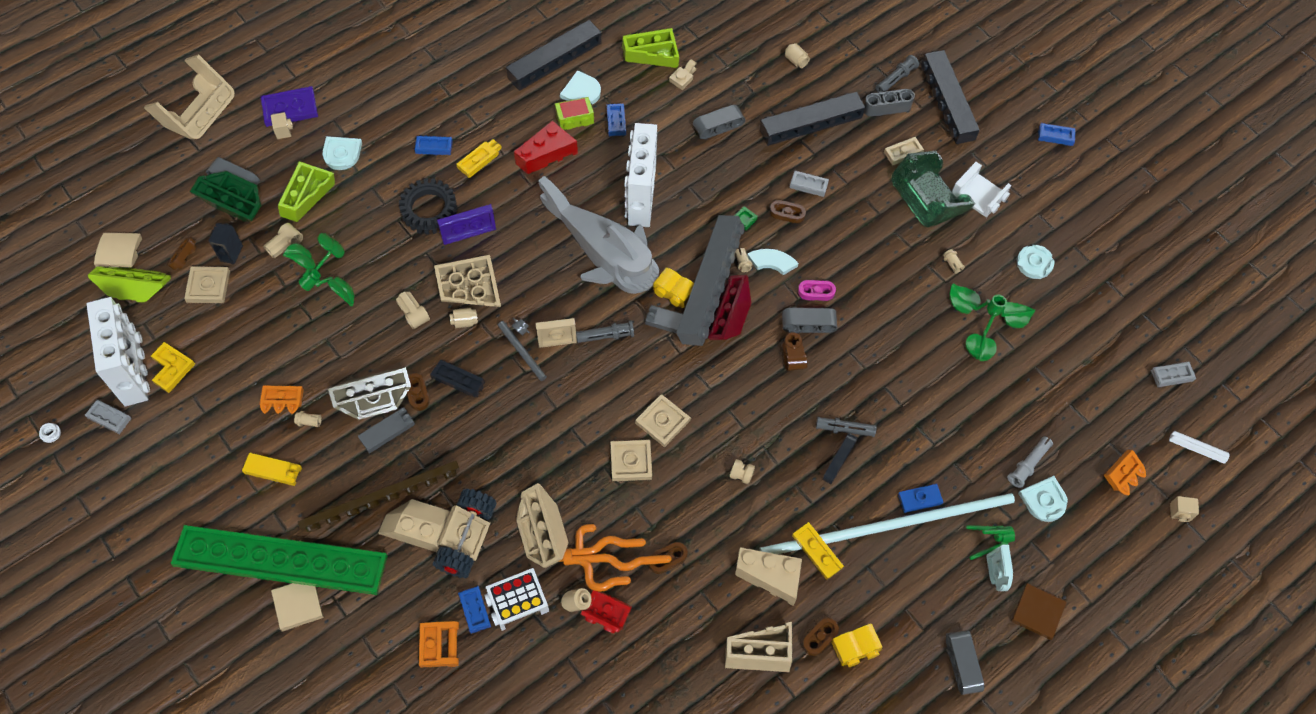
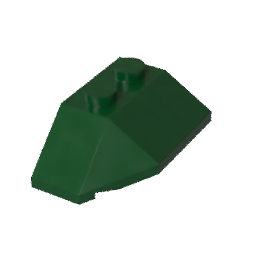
(229, 194)

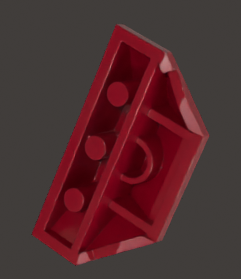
(732, 309)

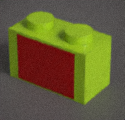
(574, 113)

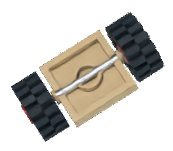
(464, 533)

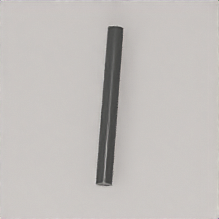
(522, 351)

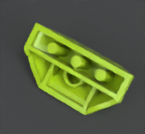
(128, 282)

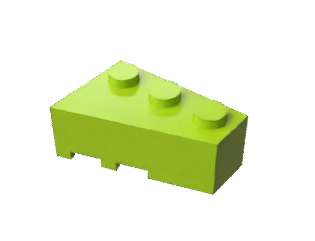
(651, 48)
(304, 190)

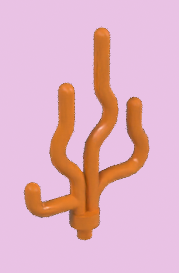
(586, 556)

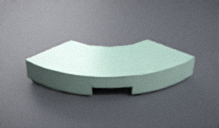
(772, 259)

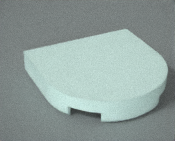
(581, 87)
(341, 152)
(1045, 500)
(1000, 568)

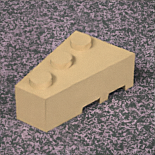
(771, 572)
(761, 650)

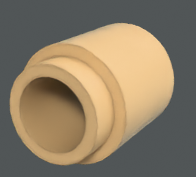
(797, 55)
(463, 317)
(576, 600)

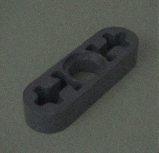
(840, 458)

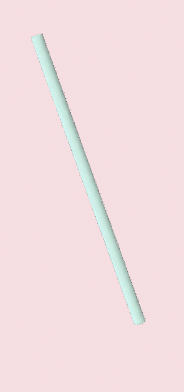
(897, 522)

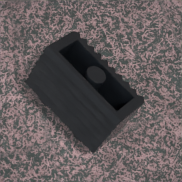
(225, 243)

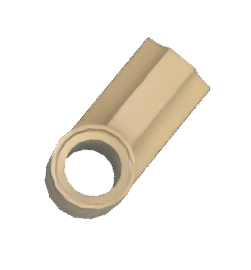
(286, 236)
(414, 313)

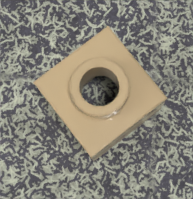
(281, 125)
(1184, 508)

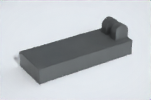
(663, 319)
(386, 430)

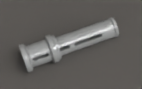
(1026, 467)

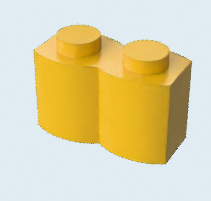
(673, 287)
(857, 645)

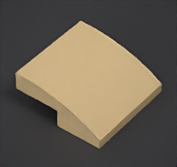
(117, 250)

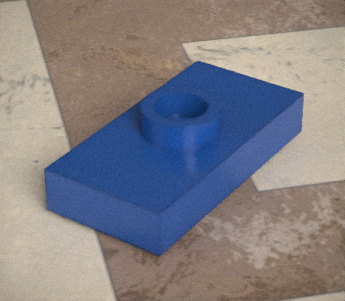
(616, 119)
(1056, 134)
(433, 145)
(920, 498)
(474, 609)

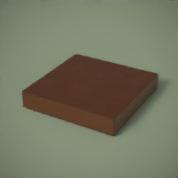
(1039, 611)

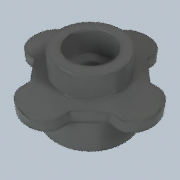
(520, 326)

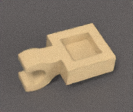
(683, 77)

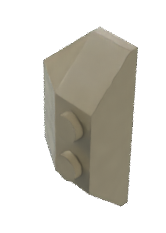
(371, 393)

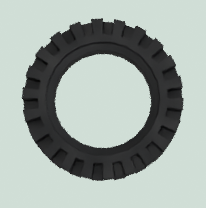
(415, 192)

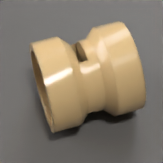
(742, 471)

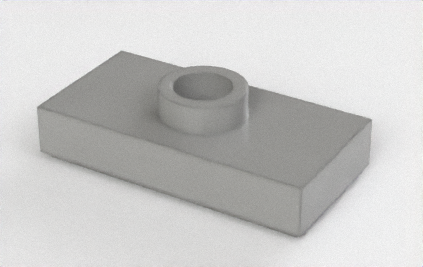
(809, 183)
(1173, 374)
(108, 416)

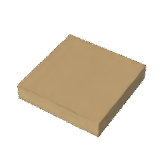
(207, 285)
(556, 332)
(662, 420)
(631, 460)
(296, 605)

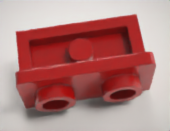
(607, 612)

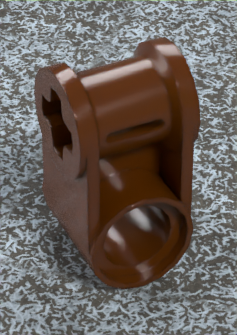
(794, 353)

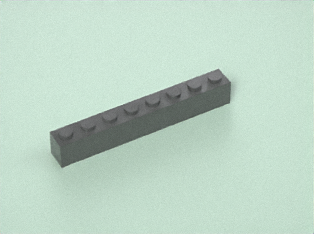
(710, 280)

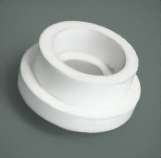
(46, 429)

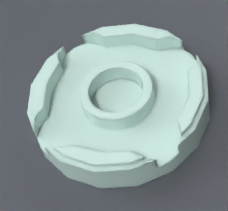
(1035, 261)

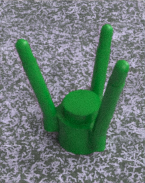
(1001, 534)

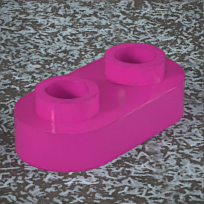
(816, 290)

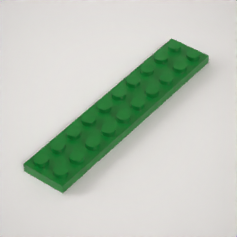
(279, 560)

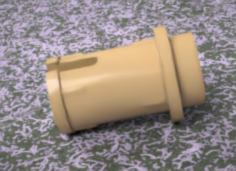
(951, 257)
(743, 261)
(307, 419)

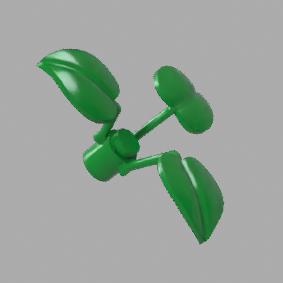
(312, 276)
(1014, 314)

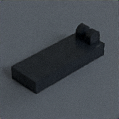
(458, 378)

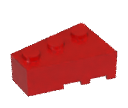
(545, 147)

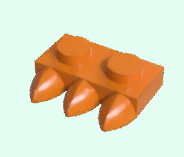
(281, 397)
(1125, 472)

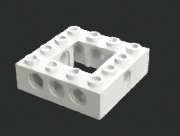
(642, 174)
(112, 336)

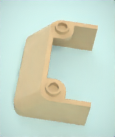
(206, 107)

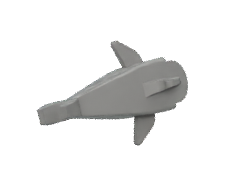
(613, 249)

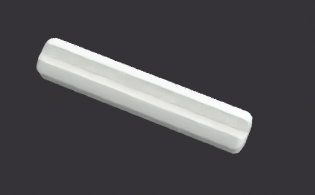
(1199, 447)

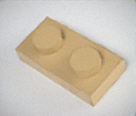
(898, 152)

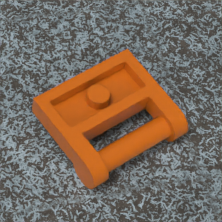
(431, 644)

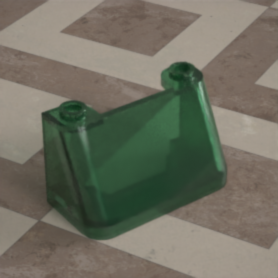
(926, 191)

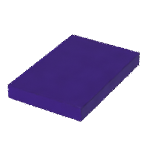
(296, 104)
(467, 224)

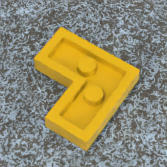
(175, 367)

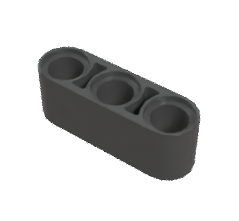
(889, 102)
(719, 121)
(222, 165)
(809, 320)
(964, 662)

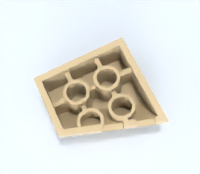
(468, 282)

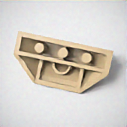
(416, 524)
(541, 527)

